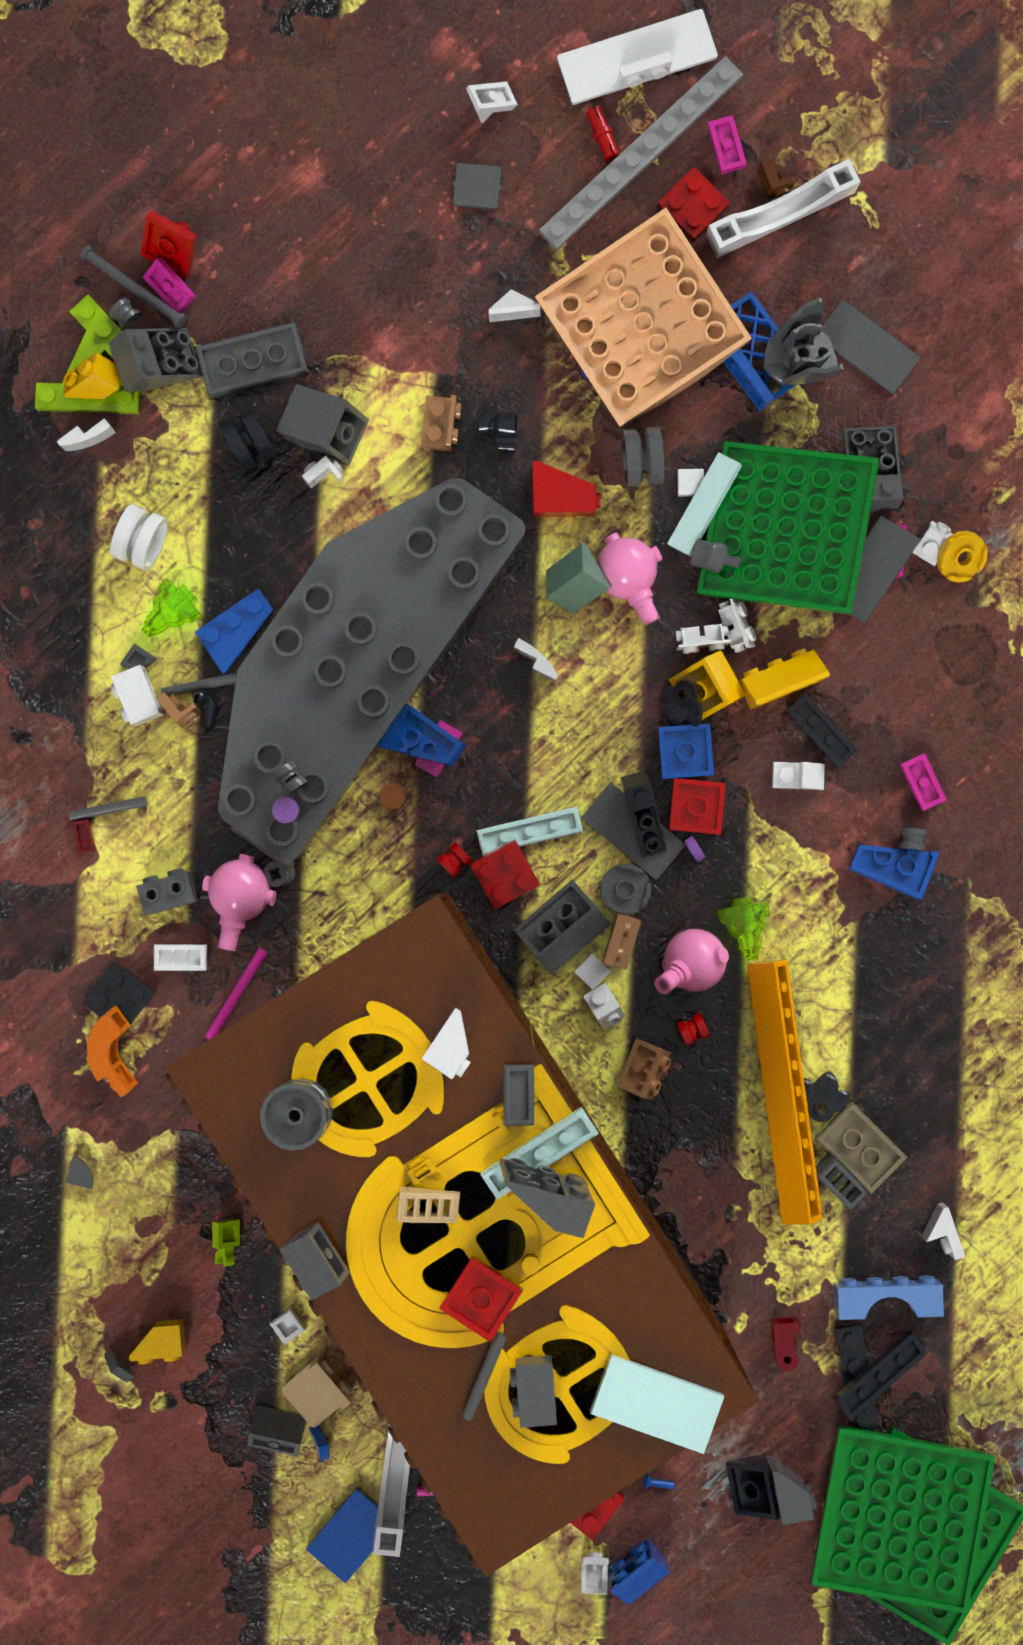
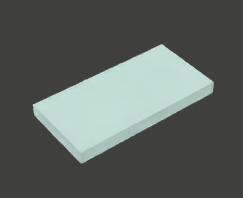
(657, 1403)

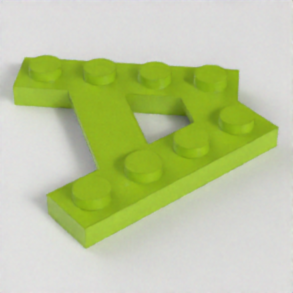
(99, 332)

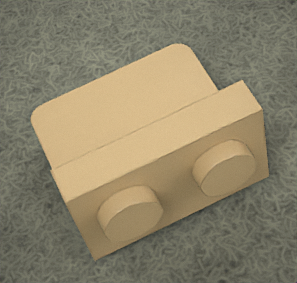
(317, 1391)

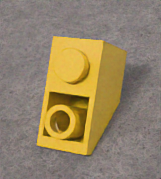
(92, 379)
(163, 1341)

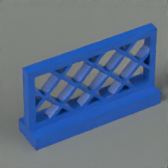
(742, 368)

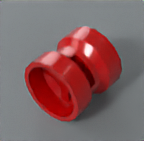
(454, 859)
(693, 1029)

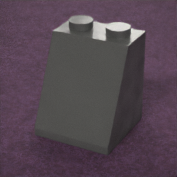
(322, 424)

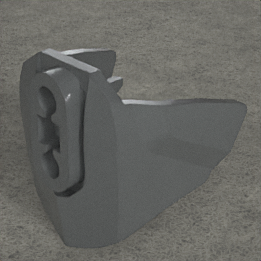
(793, 350)

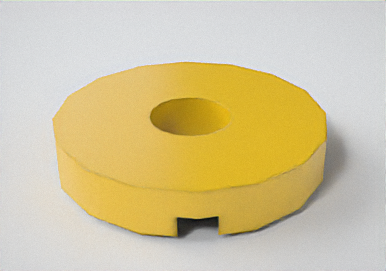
(952, 548)

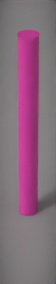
(236, 993)

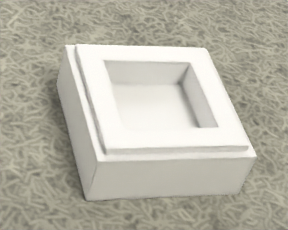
(689, 481)
(592, 971)
(288, 1325)

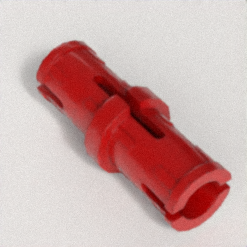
(603, 133)

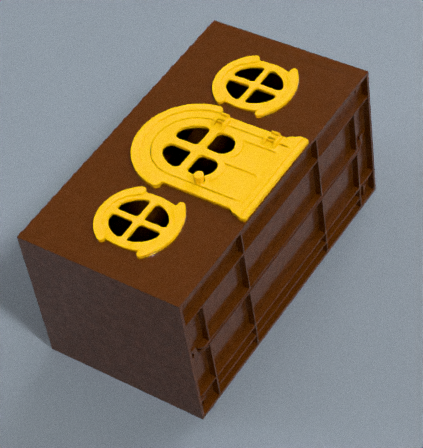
(611, 1289)

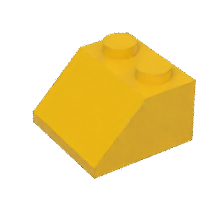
(715, 682)

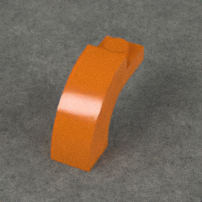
(104, 1055)

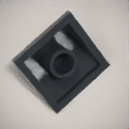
(752, 1487)

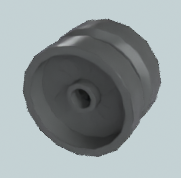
(642, 457)
(296, 1131)

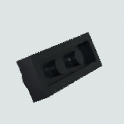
(821, 730)

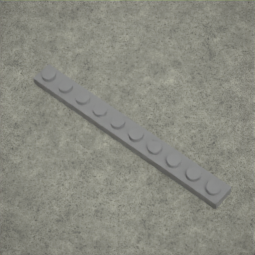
(641, 153)

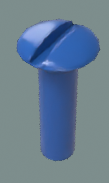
(647, 1481)

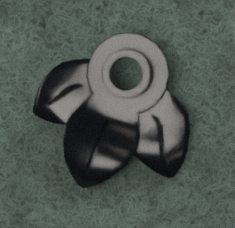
(680, 706)
(825, 1092)

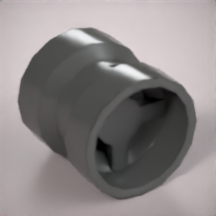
(289, 778)

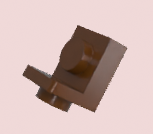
(771, 177)

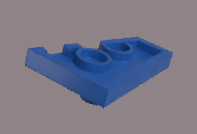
(233, 629)

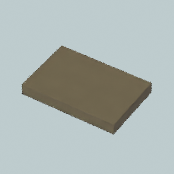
(861, 1147)

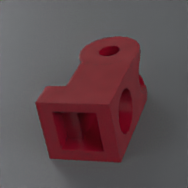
(783, 1342)

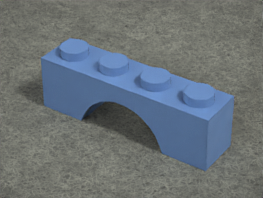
(855, 1298)

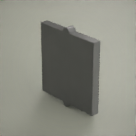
(477, 186)

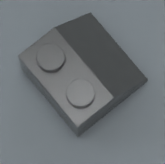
(792, 1495)

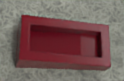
(84, 835)

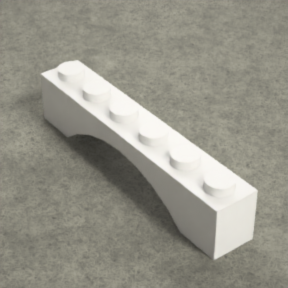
(753, 224)
(391, 1500)

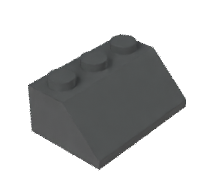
(562, 927)

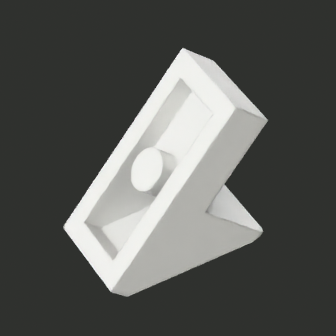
(491, 98)
(798, 775)
(940, 1226)

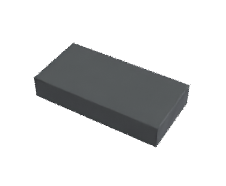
(518, 1095)

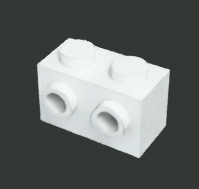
(136, 696)

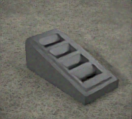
(827, 1169)

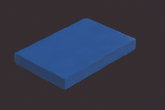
(346, 1536)

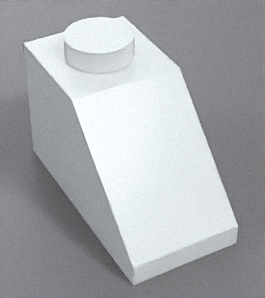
(450, 1047)

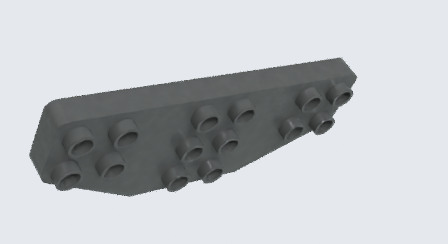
(355, 653)

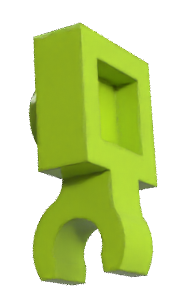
(224, 1238)

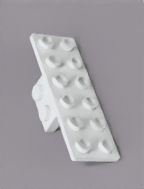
(637, 57)

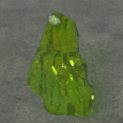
(170, 609)
(745, 923)

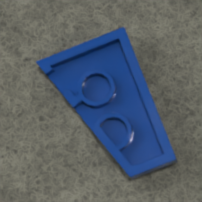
(421, 738)
(898, 869)

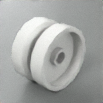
(139, 537)

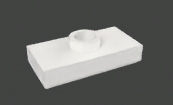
(180, 957)

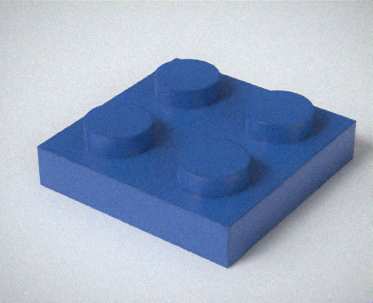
(685, 751)

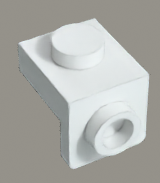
(317, 471)
(932, 541)
(604, 1006)
(594, 1574)

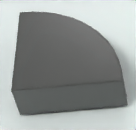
(137, 656)
(79, 1173)
(118, 1366)

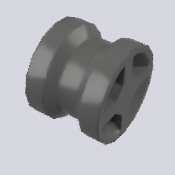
(124, 314)
(913, 839)
(284, 878)

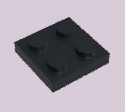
(120, 989)

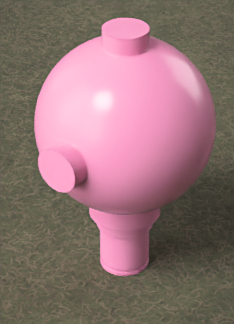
(631, 573)
(238, 895)
(692, 962)

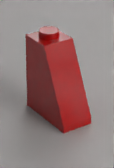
(561, 493)

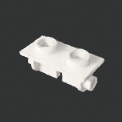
(736, 615)
(693, 641)

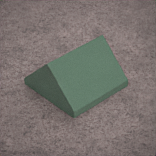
(575, 580)

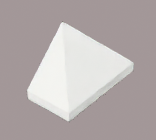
(513, 306)

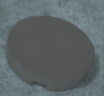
(625, 889)

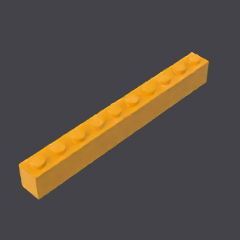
(784, 1092)

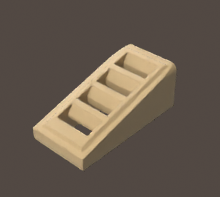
(415, 1216)

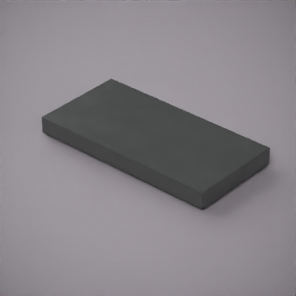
(252, 360)

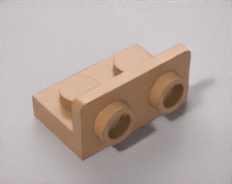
(439, 423)
(176, 710)
(621, 941)
(644, 1069)

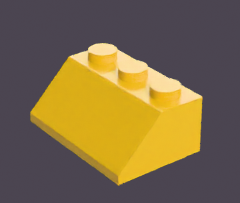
(783, 677)

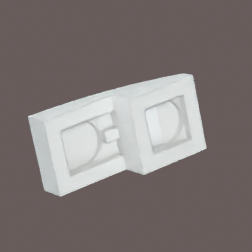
(77, 439)
(541, 665)

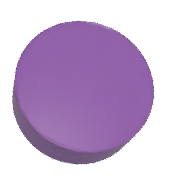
(285, 810)
(694, 849)

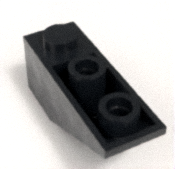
(643, 813)

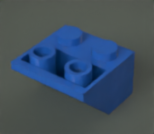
(637, 1571)

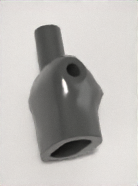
(713, 556)

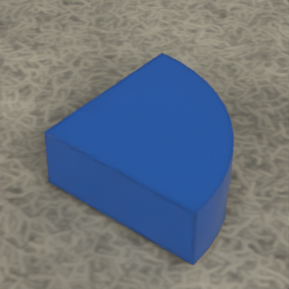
(320, 1443)

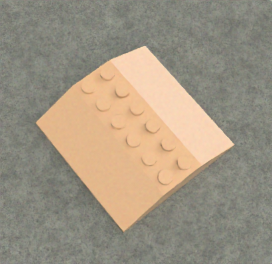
(644, 318)

